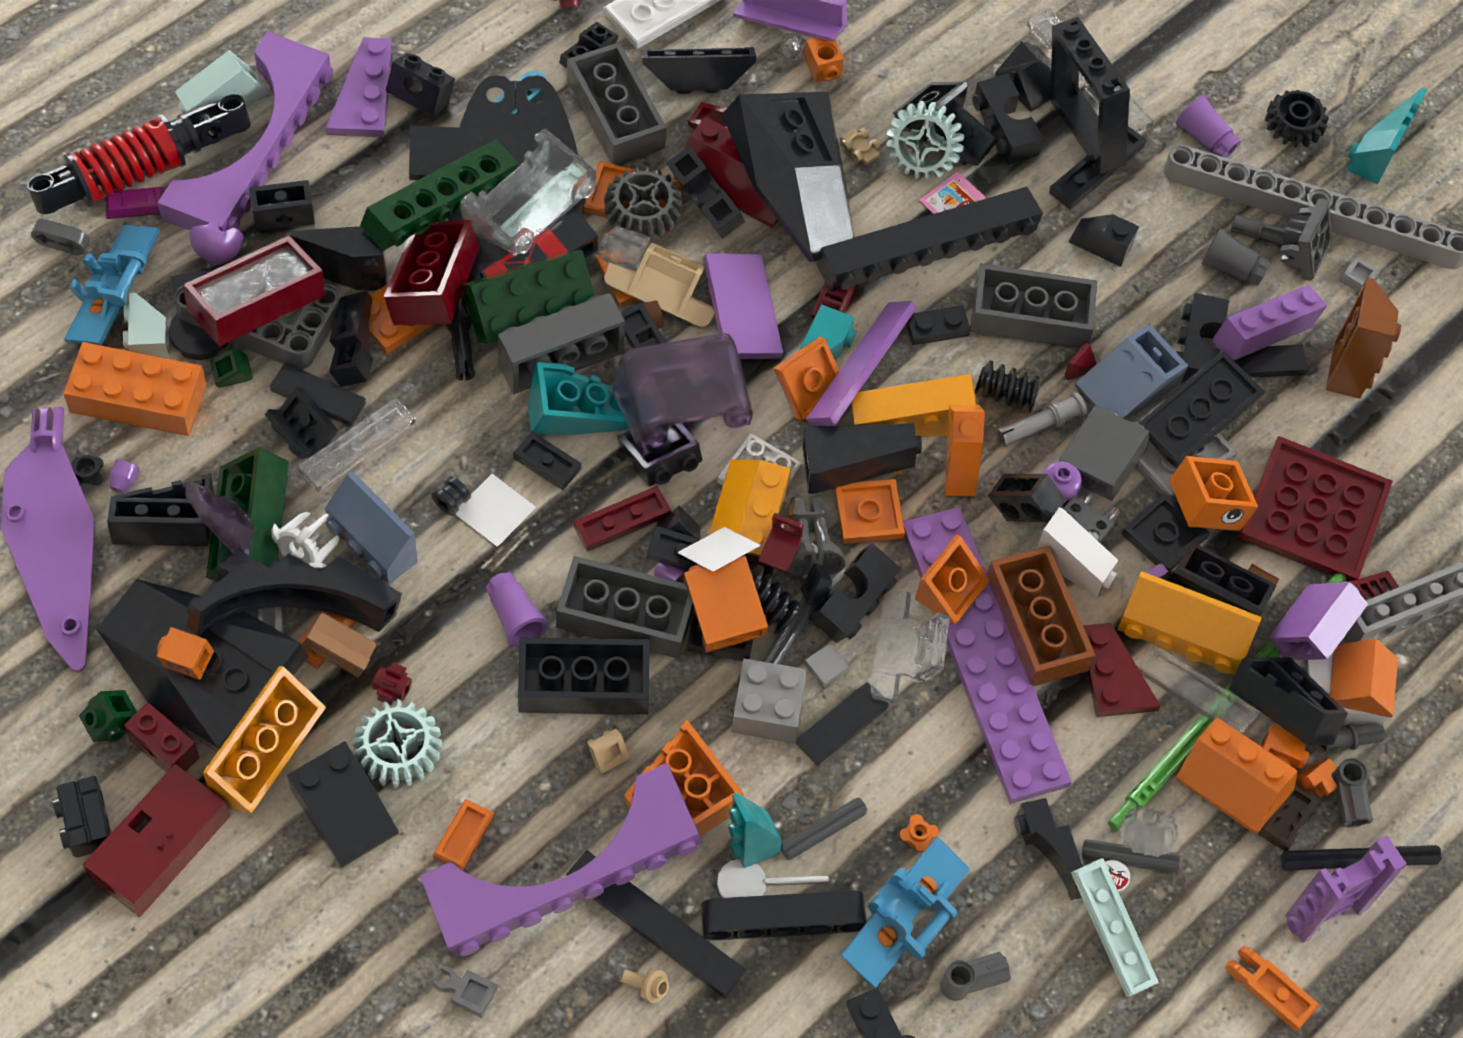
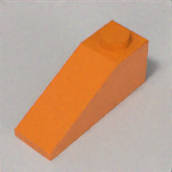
(963, 449)

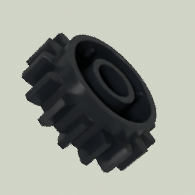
(1297, 117)

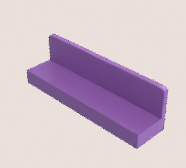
(808, 17)

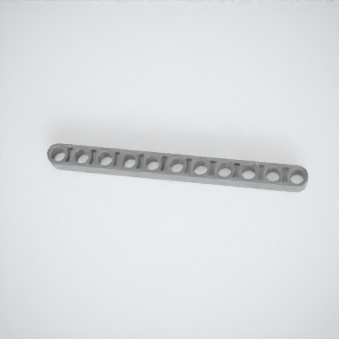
(1286, 196)

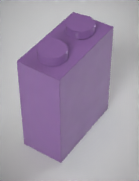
(1318, 621)

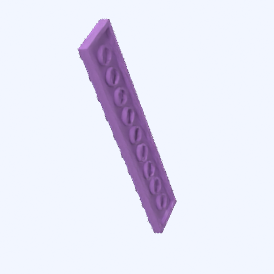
(993, 674)

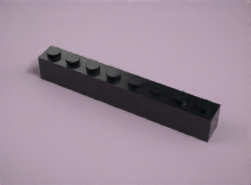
(928, 239)

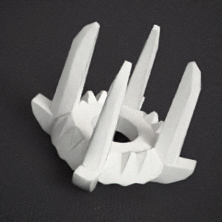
(307, 552)

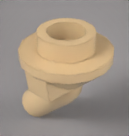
(653, 985)

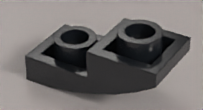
(590, 39)

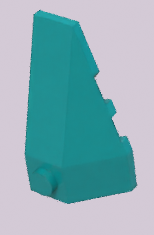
(1380, 143)
(571, 403)

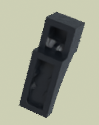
(351, 340)
(1056, 844)

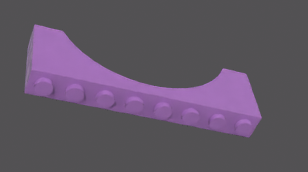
(295, 79)
(480, 911)

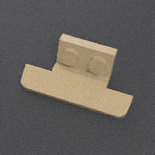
(666, 279)

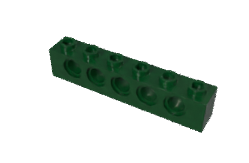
(436, 195)

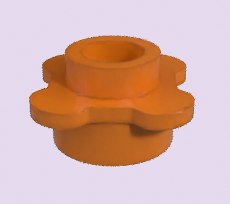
(909, 835)

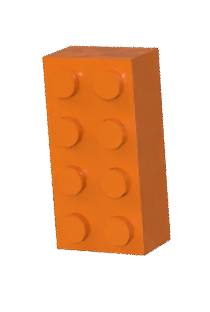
(135, 388)

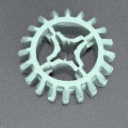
(913, 138)
(385, 747)

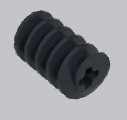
(1008, 385)
(773, 601)

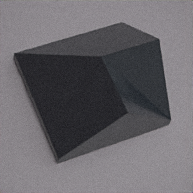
(1030, 73)

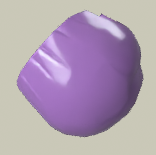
(216, 245)

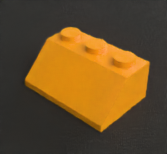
(750, 498)

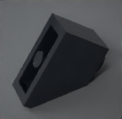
(1105, 237)

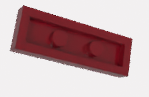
(622, 518)

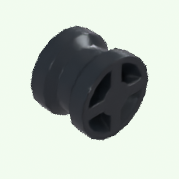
(451, 495)

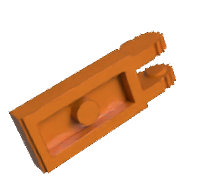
(1273, 988)

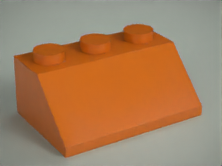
(1237, 775)

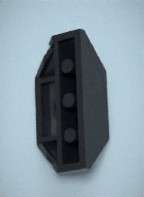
(699, 68)

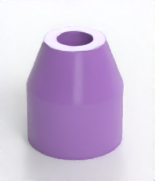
(123, 475)
(669, 572)

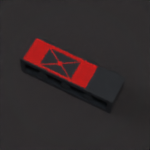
(568, 233)

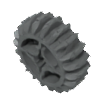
(642, 192)

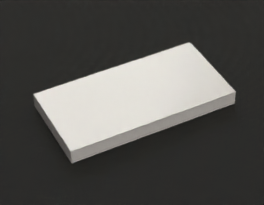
(648, 19)

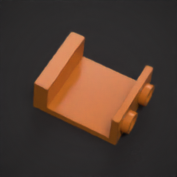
(726, 604)

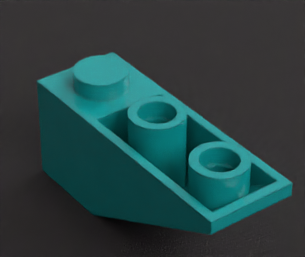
(751, 832)

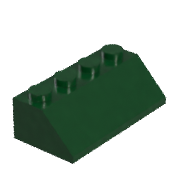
(259, 487)

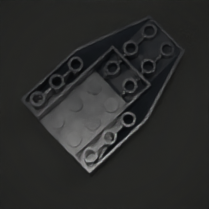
(794, 164)
(240, 667)

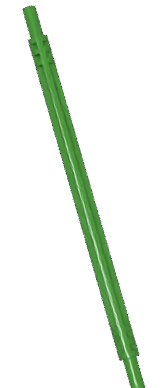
(1180, 750)

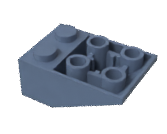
(1133, 374)

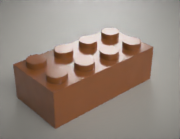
(1040, 616)

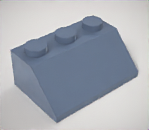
(371, 529)

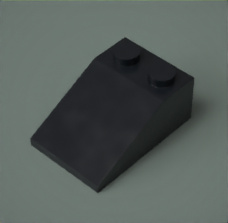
(345, 256)
(342, 804)

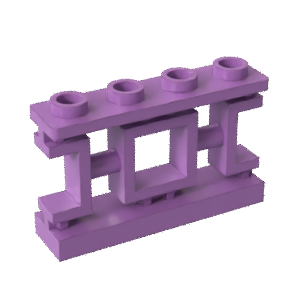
(1345, 889)

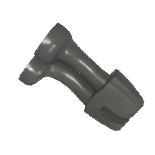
(814, 521)

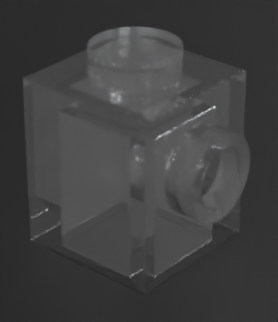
(624, 247)

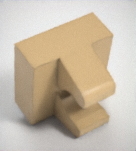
(608, 750)

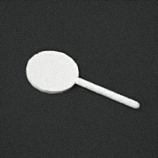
(751, 881)

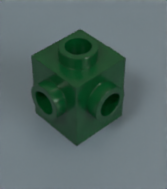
(107, 714)

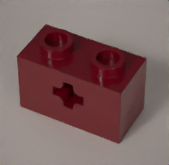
(161, 739)

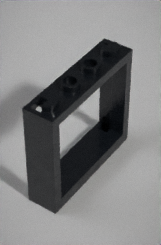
(1100, 135)

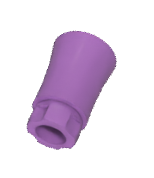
(1208, 128)
(515, 609)

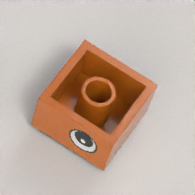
(1213, 493)

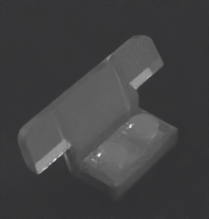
(906, 647)

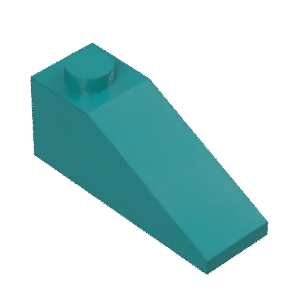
(834, 327)

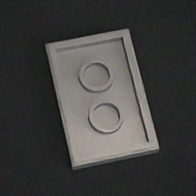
(1159, 470)

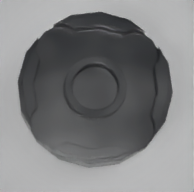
(192, 340)

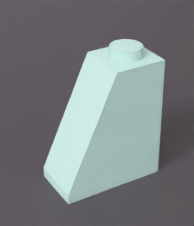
(221, 78)

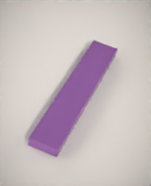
(861, 364)

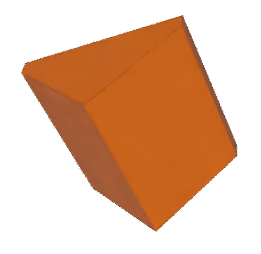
(952, 581)
(1364, 677)

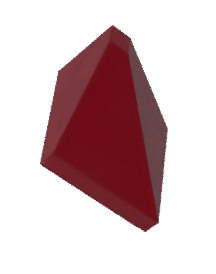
(1081, 362)

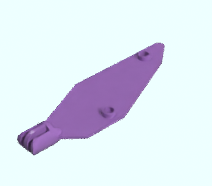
(51, 535)

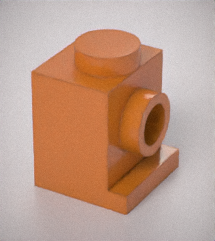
(1285, 746)

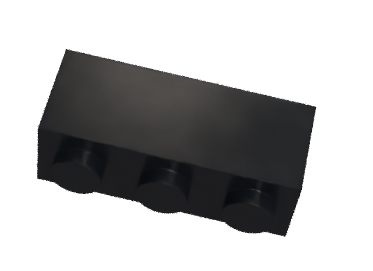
(1222, 580)

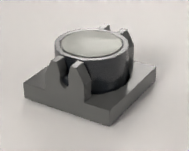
(1307, 238)

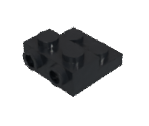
(661, 461)

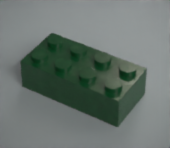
(526, 293)

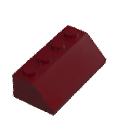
(719, 155)

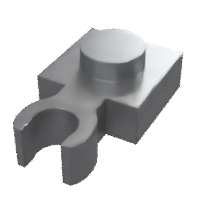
(470, 992)

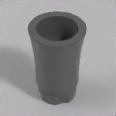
(1235, 259)

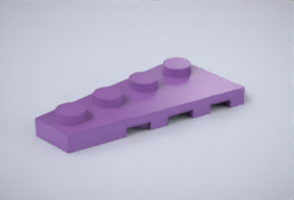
(364, 97)

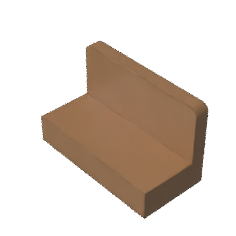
(339, 644)

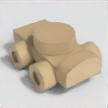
(860, 148)

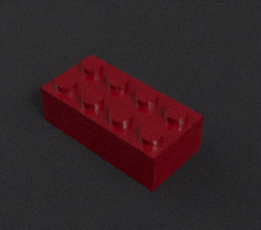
(431, 274)

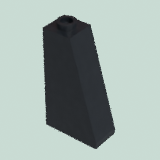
(856, 453)

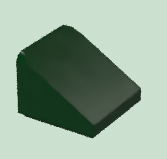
(231, 368)

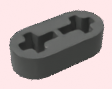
(60, 236)

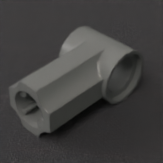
(1352, 795)
(977, 975)

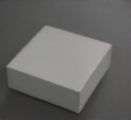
(1357, 272)
(826, 665)

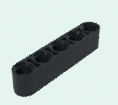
(783, 915)

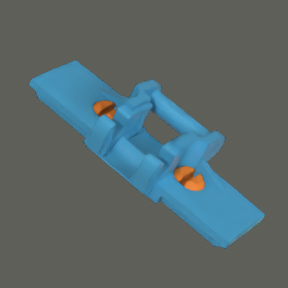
(109, 284)
(895, 907)

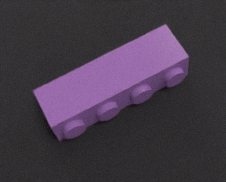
(1269, 322)

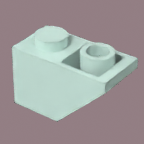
(147, 328)

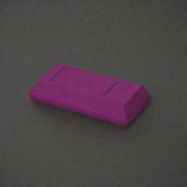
(133, 202)

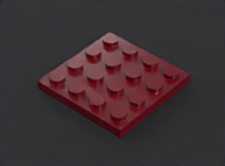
(1316, 509)

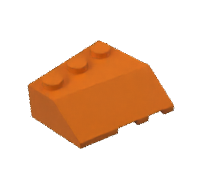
(699, 776)

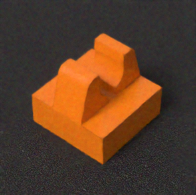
(1318, 778)

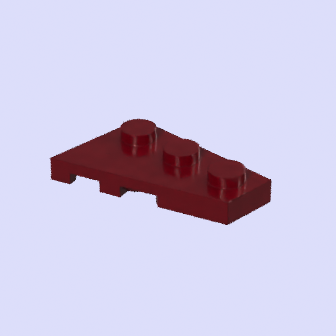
(1114, 677)

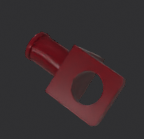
(781, 543)

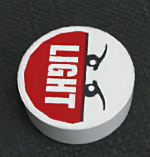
(1119, 874)

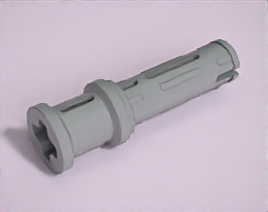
(1054, 415)

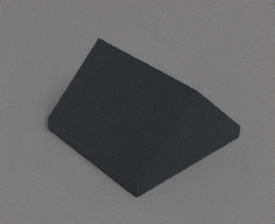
(939, 92)

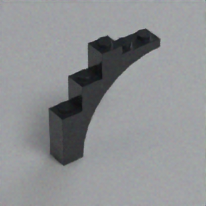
(337, 589)

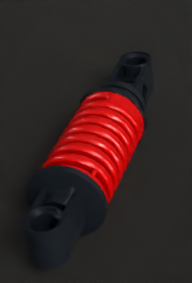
(156, 145)

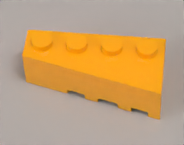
(916, 403)

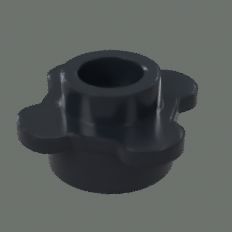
(90, 463)

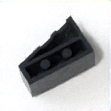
(158, 517)
(1289, 698)

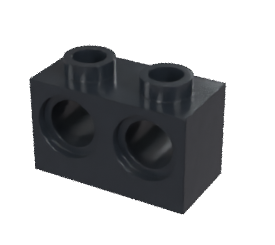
(1026, 497)

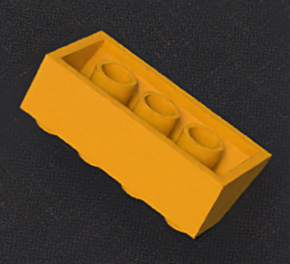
(1188, 623)
(263, 742)

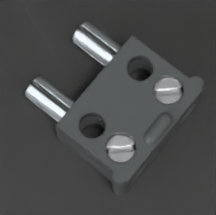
(1090, 519)

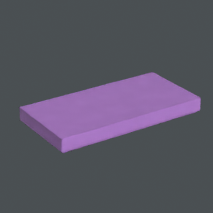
(743, 304)

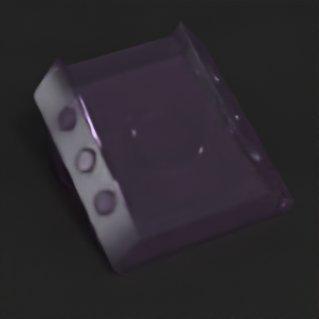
(223, 517)

